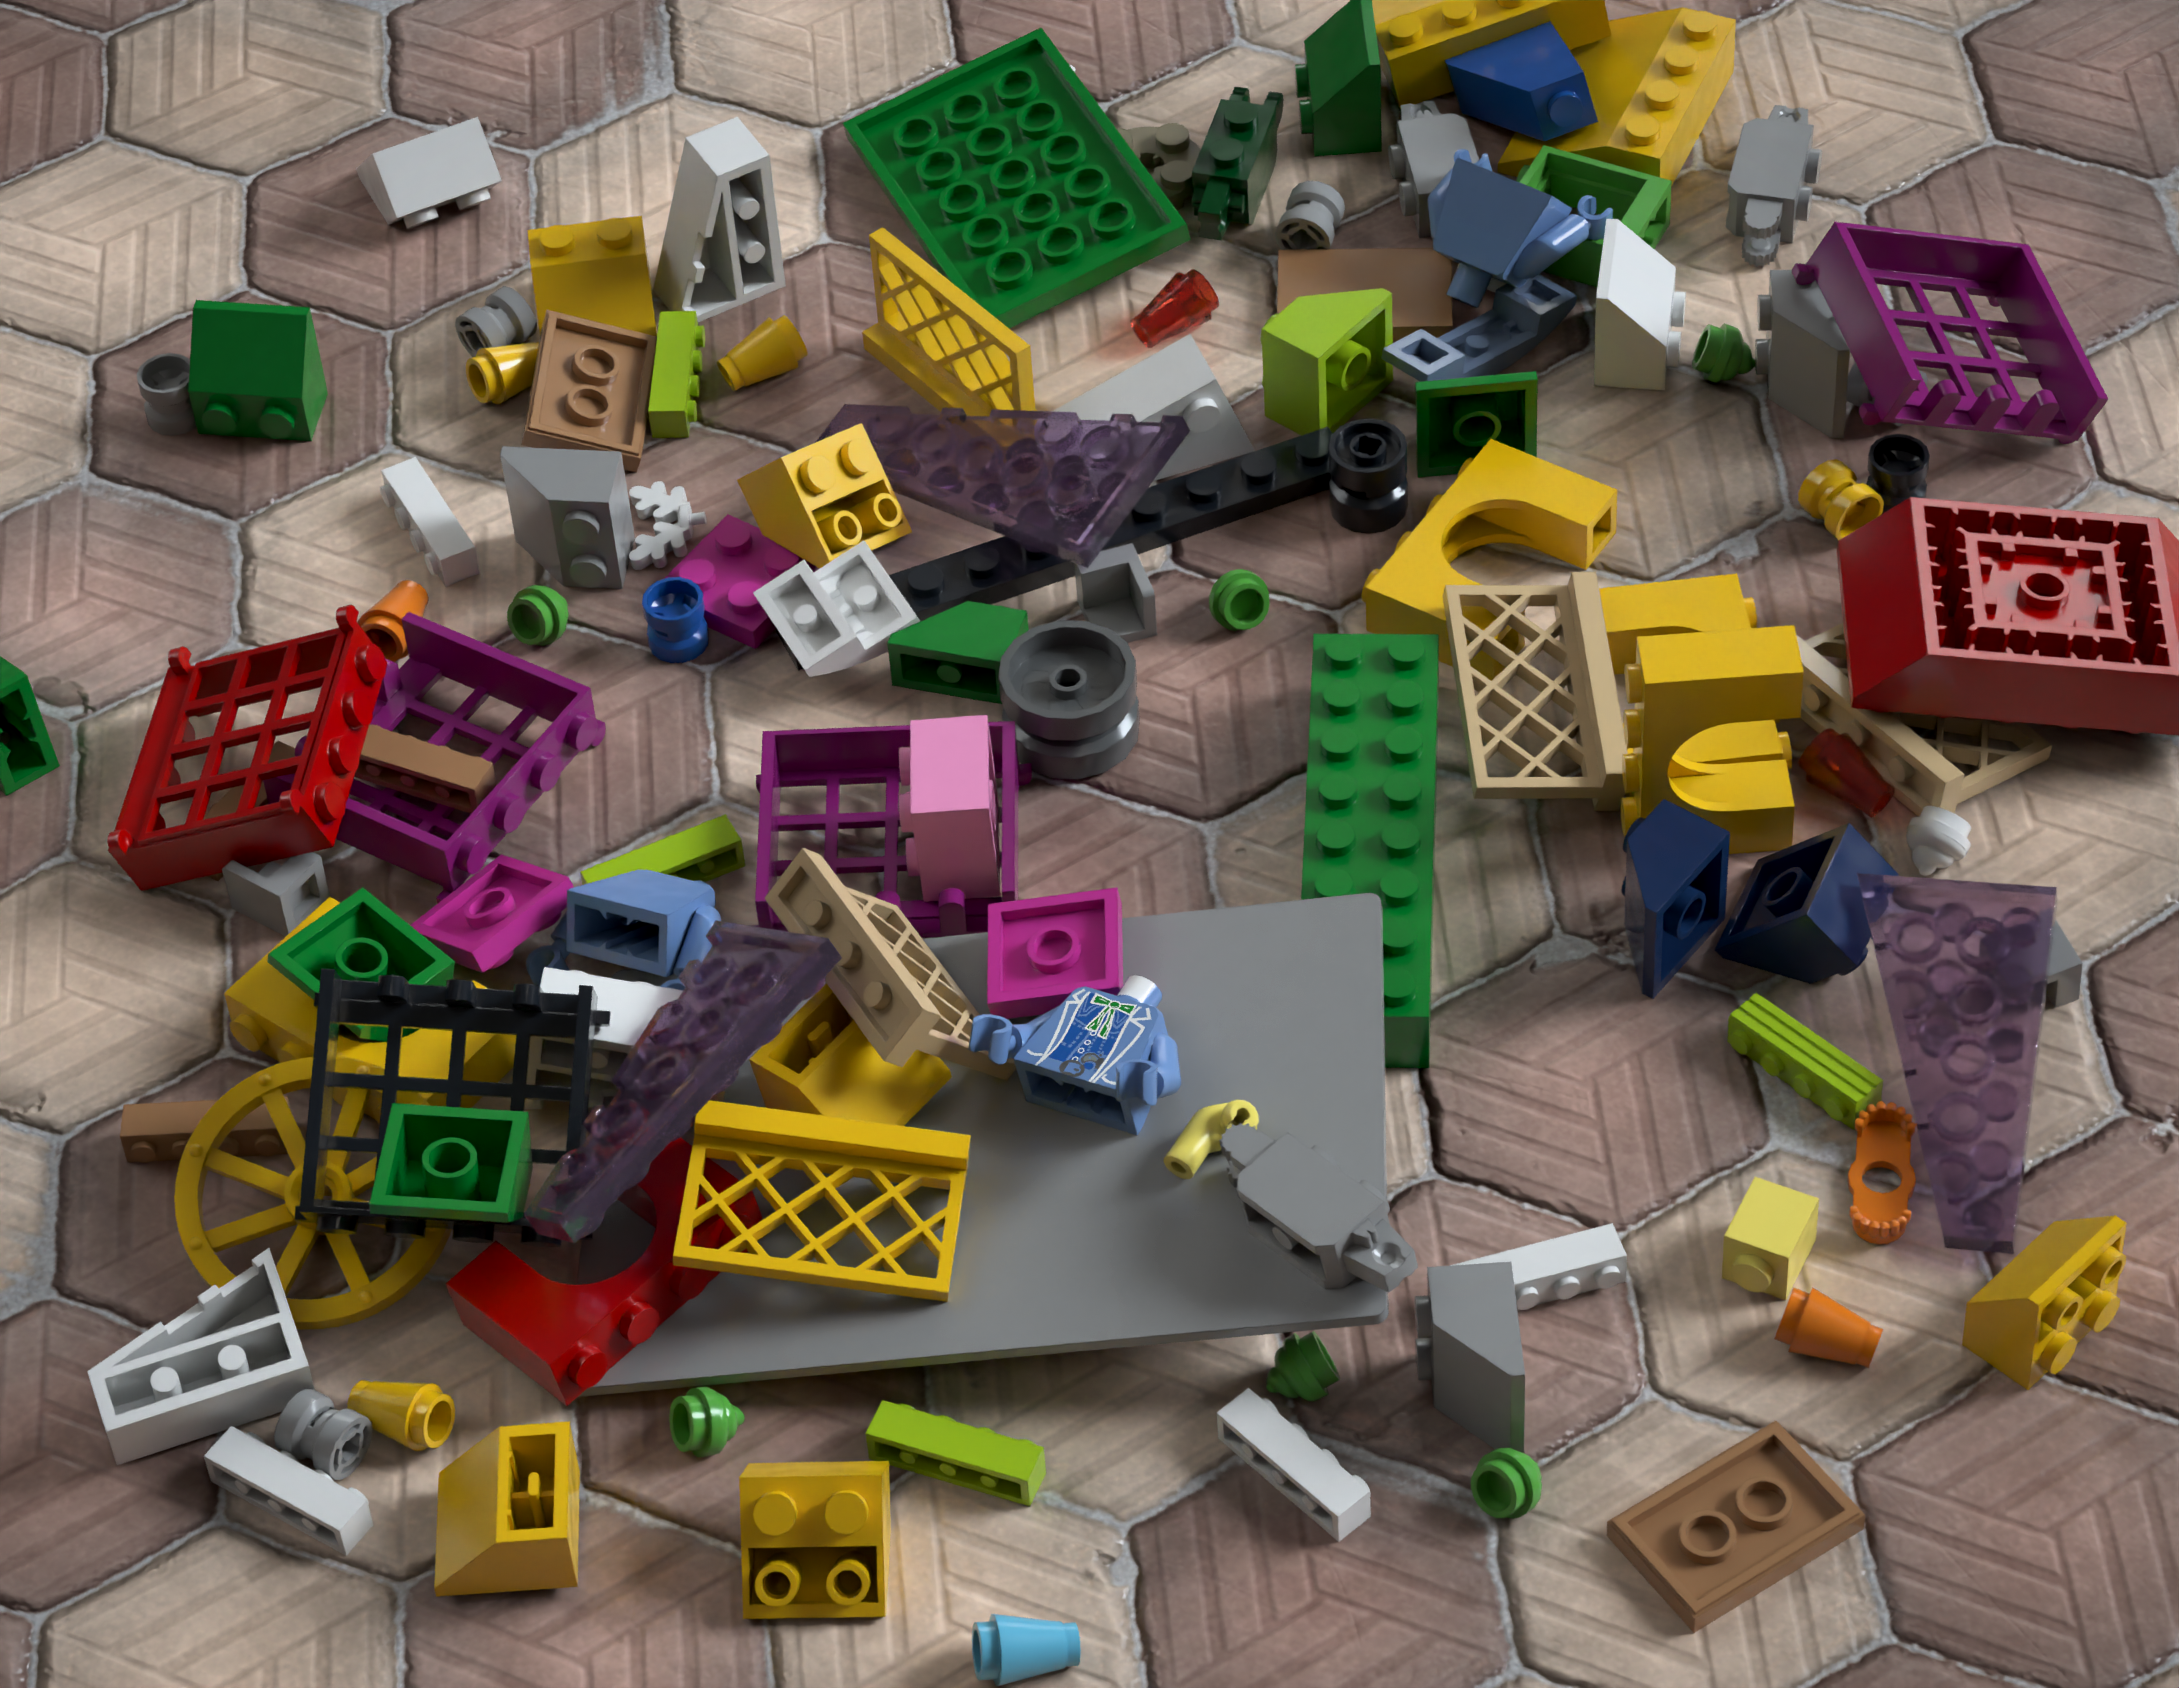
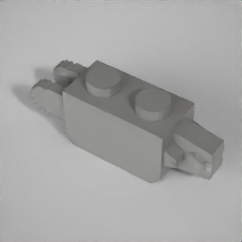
(1425, 156)
(1771, 182)
(1314, 1211)

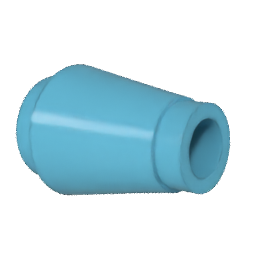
(1022, 1648)

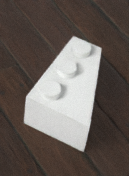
(720, 225)

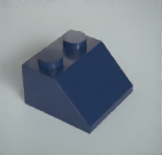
(1672, 890)
(1805, 908)

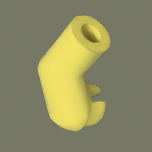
(1203, 1135)

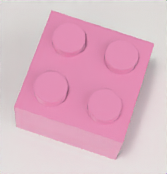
(951, 807)

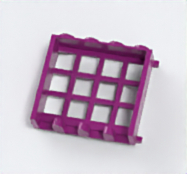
(1861, 256)
(492, 672)
(871, 757)

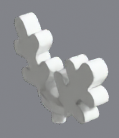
(667, 536)

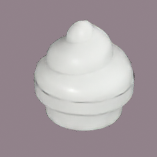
(1937, 839)

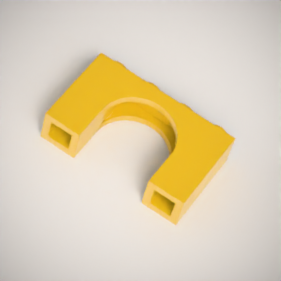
(1494, 500)
(1692, 607)
(1700, 683)
(281, 1021)

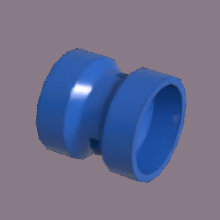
(675, 620)

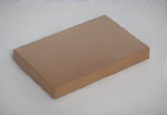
(1412, 275)
(590, 388)
(1735, 1526)

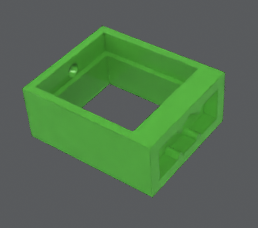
(1636, 200)

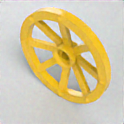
(203, 1155)

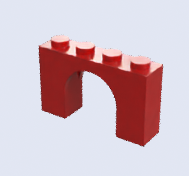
(578, 1332)

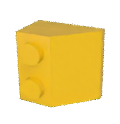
(594, 273)

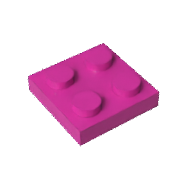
(728, 569)
(495, 912)
(1052, 947)

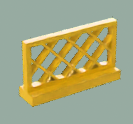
(942, 337)
(817, 1147)

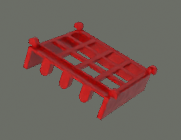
(308, 814)

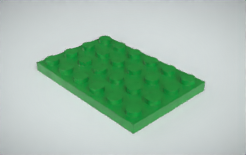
(1016, 180)

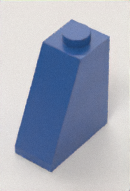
(1524, 84)

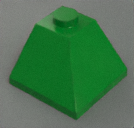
(1464, 413)
(361, 943)

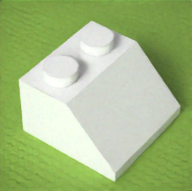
(431, 172)
(1635, 313)

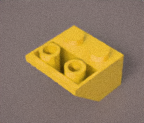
(826, 498)
(832, 1070)
(2048, 1299)
(510, 1513)
(815, 1539)

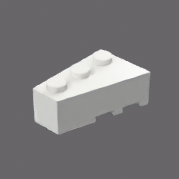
(1172, 384)
(631, 1011)
(206, 1369)

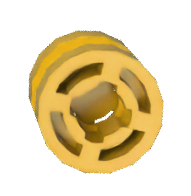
(1835, 496)

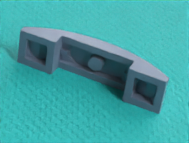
(1490, 341)

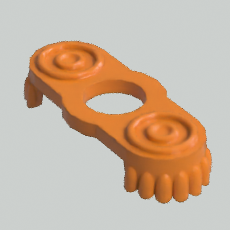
(1883, 1142)

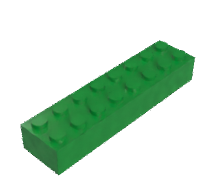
(1376, 807)

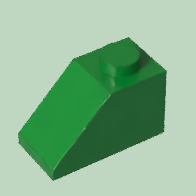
(956, 650)

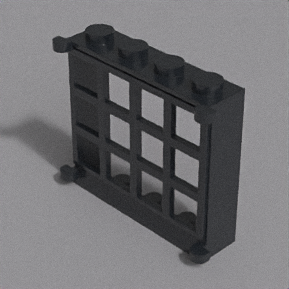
(453, 1008)

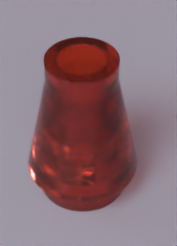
(1176, 308)
(1844, 771)

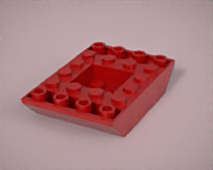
(2013, 615)

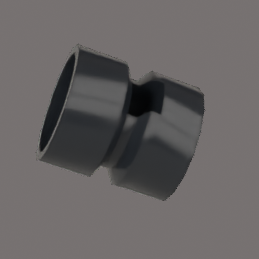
(1368, 475)

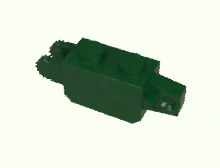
(1235, 162)

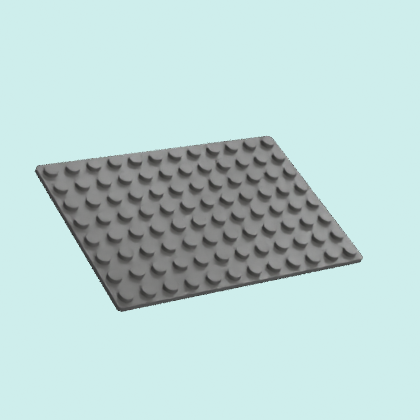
(1063, 1221)

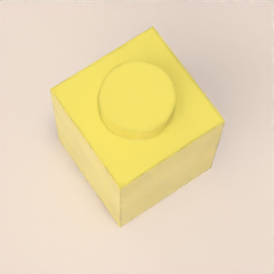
(1770, 1238)

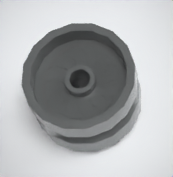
(1070, 698)

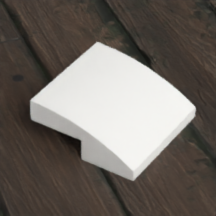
(837, 612)

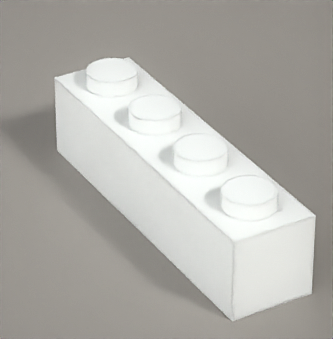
(429, 522)
(1564, 1266)
(1294, 1464)
(289, 1489)

